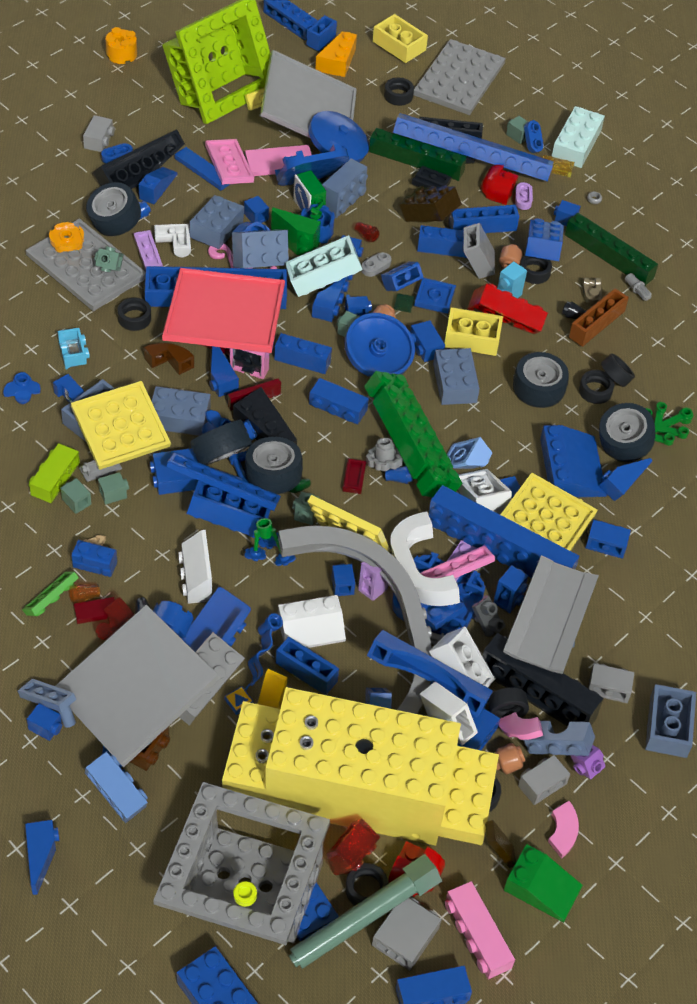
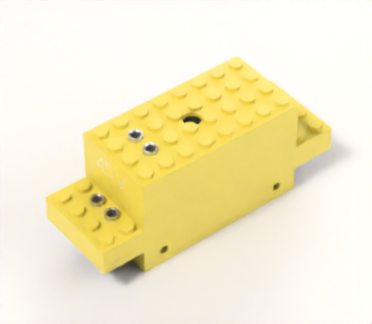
(363, 763)

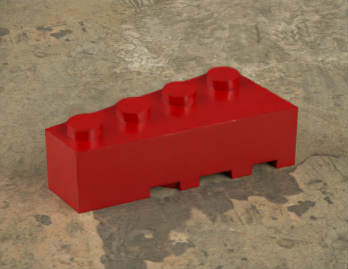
(513, 309)

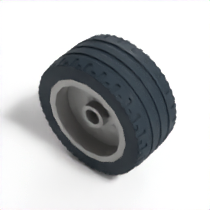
(113, 209)
(540, 379)
(627, 432)
(221, 442)
(274, 464)

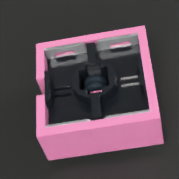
(250, 361)

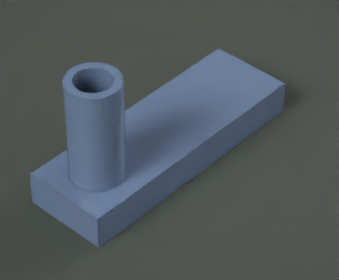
(50, 697)

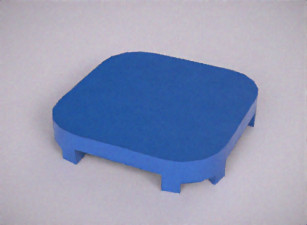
(321, 164)
(470, 592)

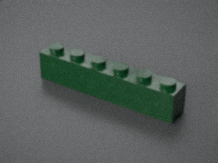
(416, 153)
(610, 248)

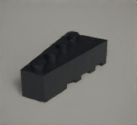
(262, 416)

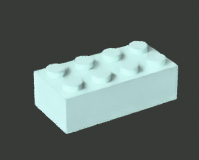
(578, 136)
(323, 266)

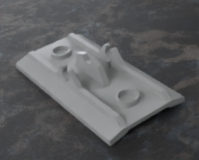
(550, 615)

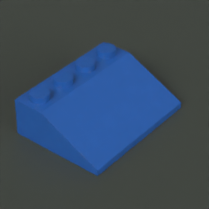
(572, 461)
(226, 509)

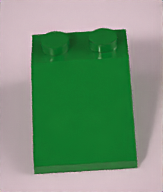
(302, 231)
(543, 883)

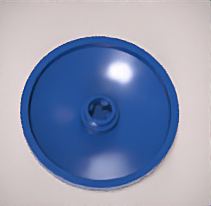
(335, 128)
(379, 344)

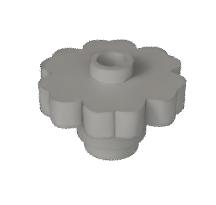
(384, 456)

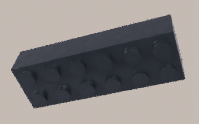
(547, 690)

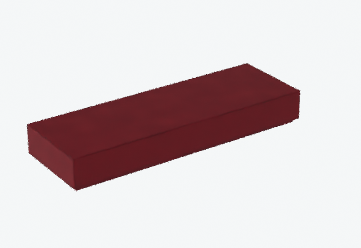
(271, 388)

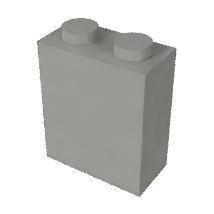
(479, 251)
(407, 932)

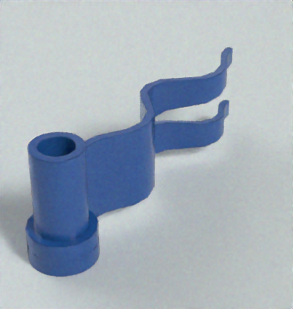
(272, 623)

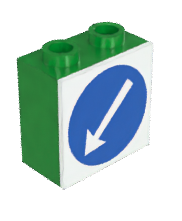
(308, 190)

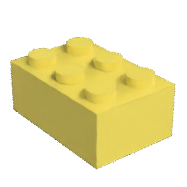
(400, 38)
(473, 331)

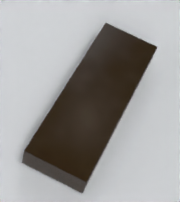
(500, 843)

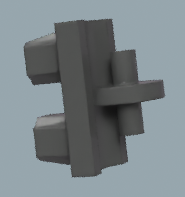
(487, 616)

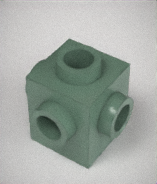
(108, 259)
(303, 510)

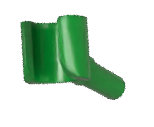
(316, 214)

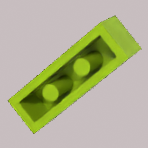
(54, 473)

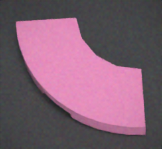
(521, 728)
(566, 829)

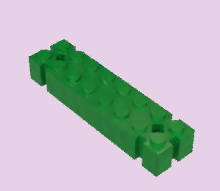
(412, 433)

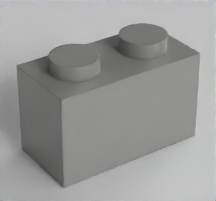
(98, 133)
(611, 682)
(543, 779)

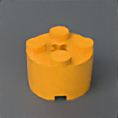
(121, 45)

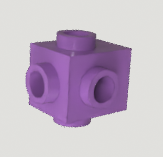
(589, 765)

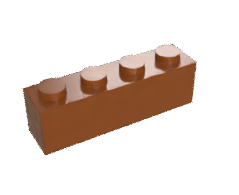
(598, 317)

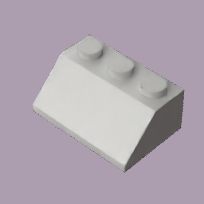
(196, 569)
(313, 621)

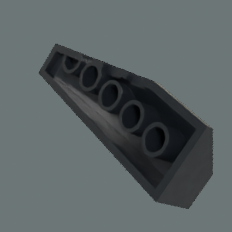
(135, 165)

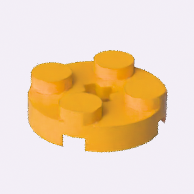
(62, 244)

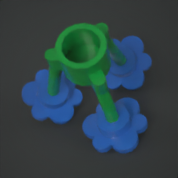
(268, 539)

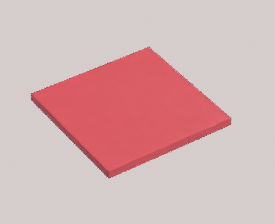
(224, 310)

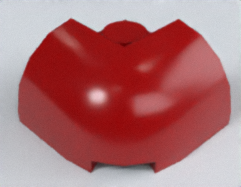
(498, 184)
(409, 854)

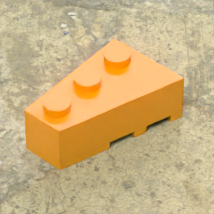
(337, 55)

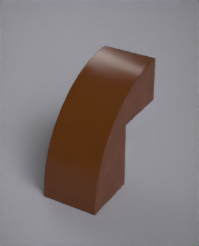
(177, 356)

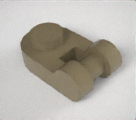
(592, 295)

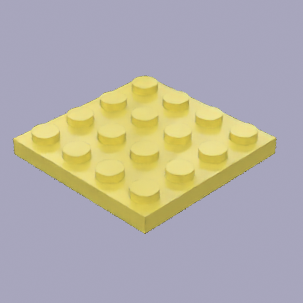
(120, 425)
(549, 512)
(335, 517)

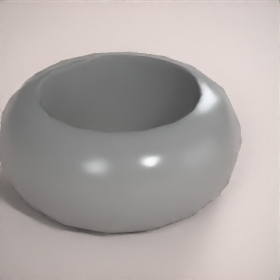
(592, 200)

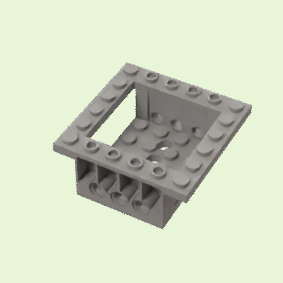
(205, 850)

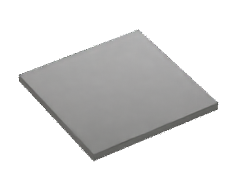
(299, 92)
(137, 684)

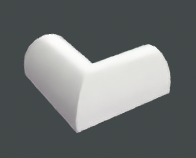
(177, 234)

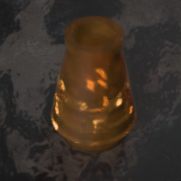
(81, 593)

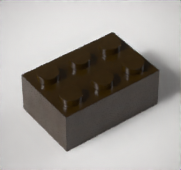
(430, 204)

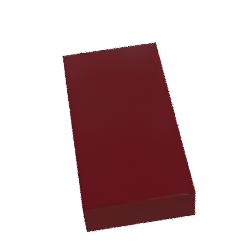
(354, 476)
(92, 610)

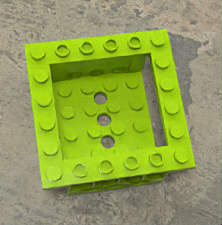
(246, 52)

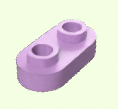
(523, 196)

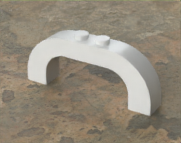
(430, 591)

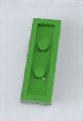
(50, 594)

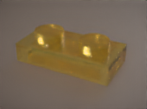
(561, 166)

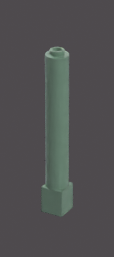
(417, 878)

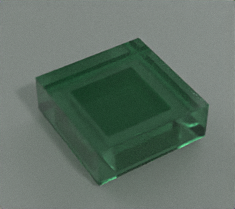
(404, 303)

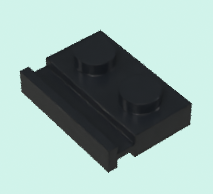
(428, 177)

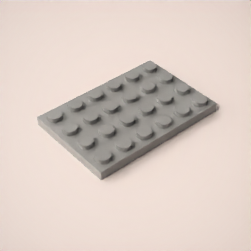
(459, 76)
(78, 271)

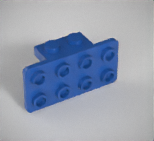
(222, 615)

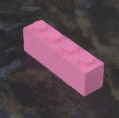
(479, 930)

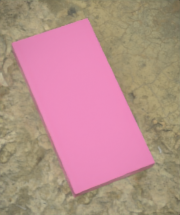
(268, 160)
(229, 161)

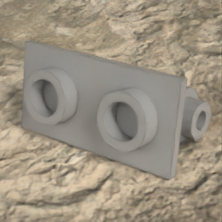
(91, 472)

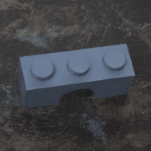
(575, 740)

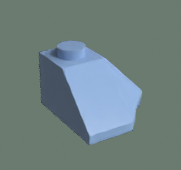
(469, 454)

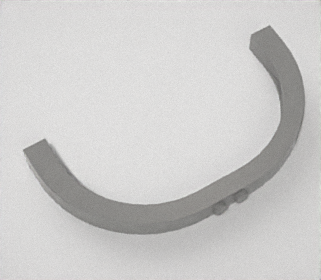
(357, 546)

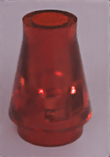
(368, 232)

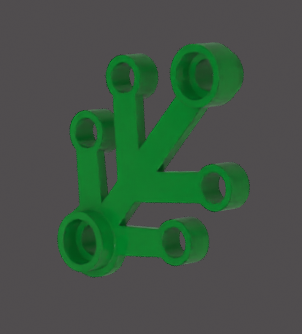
(685, 417)

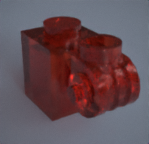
(118, 615)

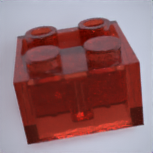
(352, 847)

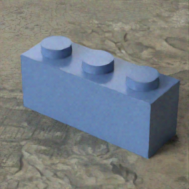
(116, 786)

